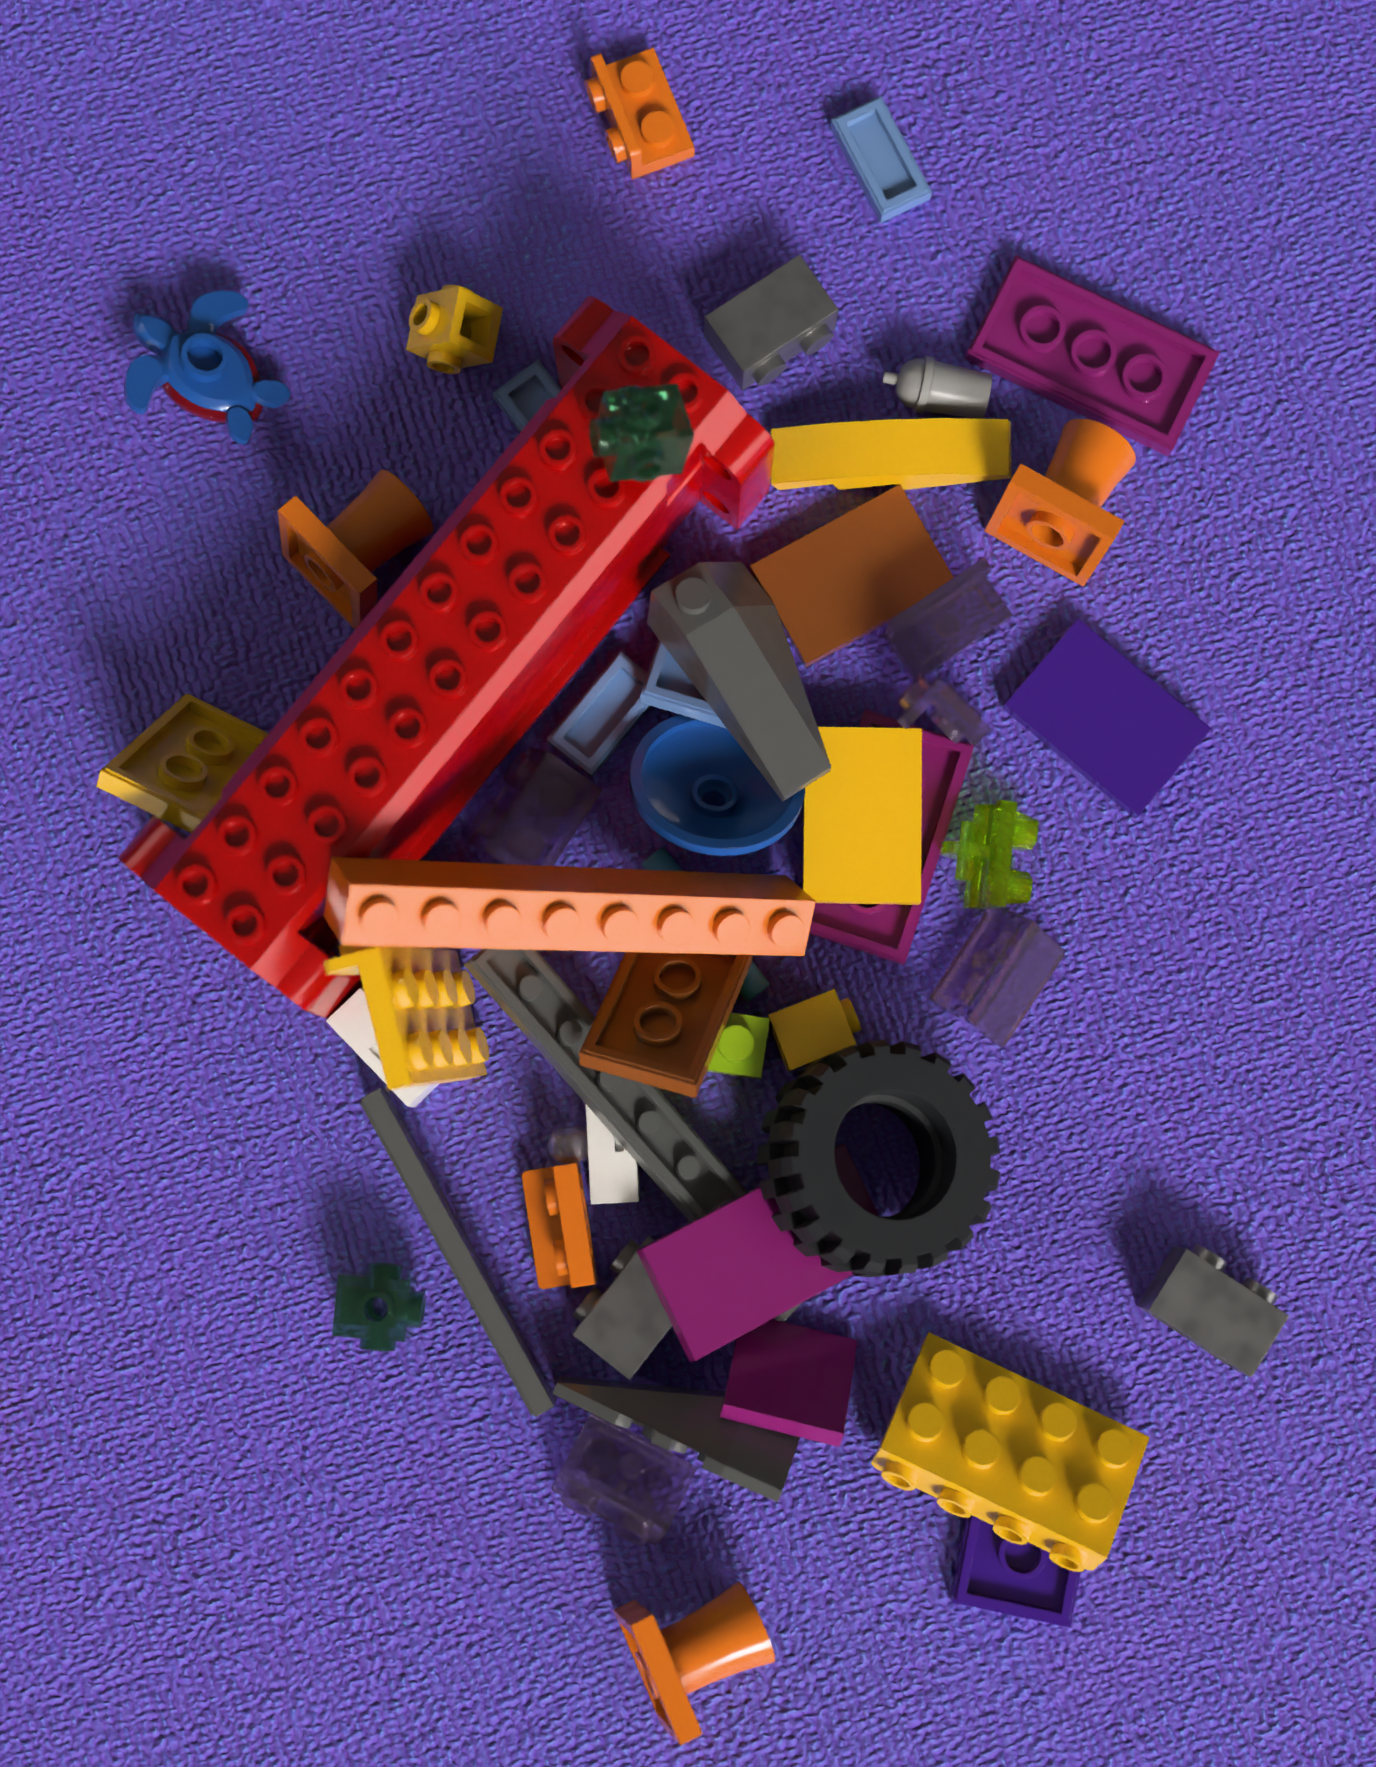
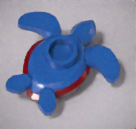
(202, 368)

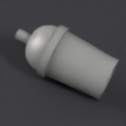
(941, 388)

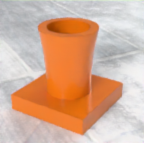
(1060, 513)
(358, 541)
(693, 1652)

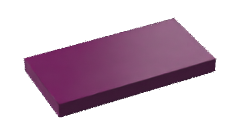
(1092, 355)
(890, 928)
(738, 1267)

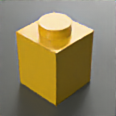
(814, 1029)

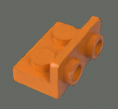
(641, 113)
(559, 1226)

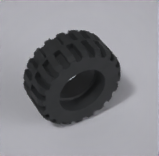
(949, 1143)

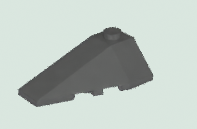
(740, 661)
(690, 1419)

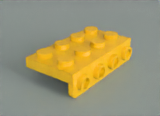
(418, 1012)
(1011, 1454)

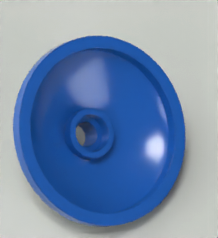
(693, 765)

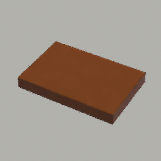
(851, 575)
(664, 1018)

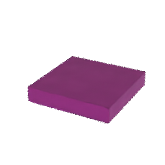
(791, 1381)

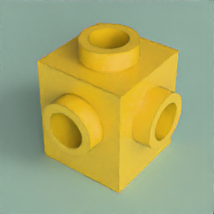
(453, 329)

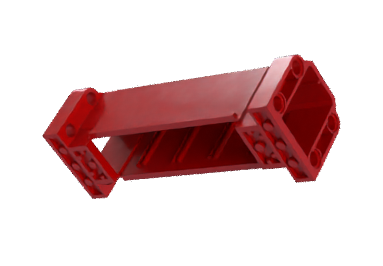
(452, 660)

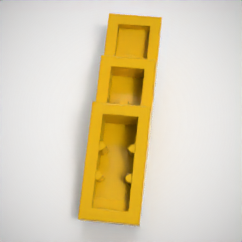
(892, 452)

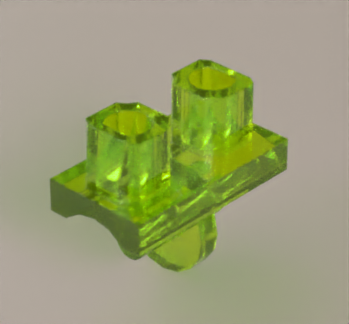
(986, 855)

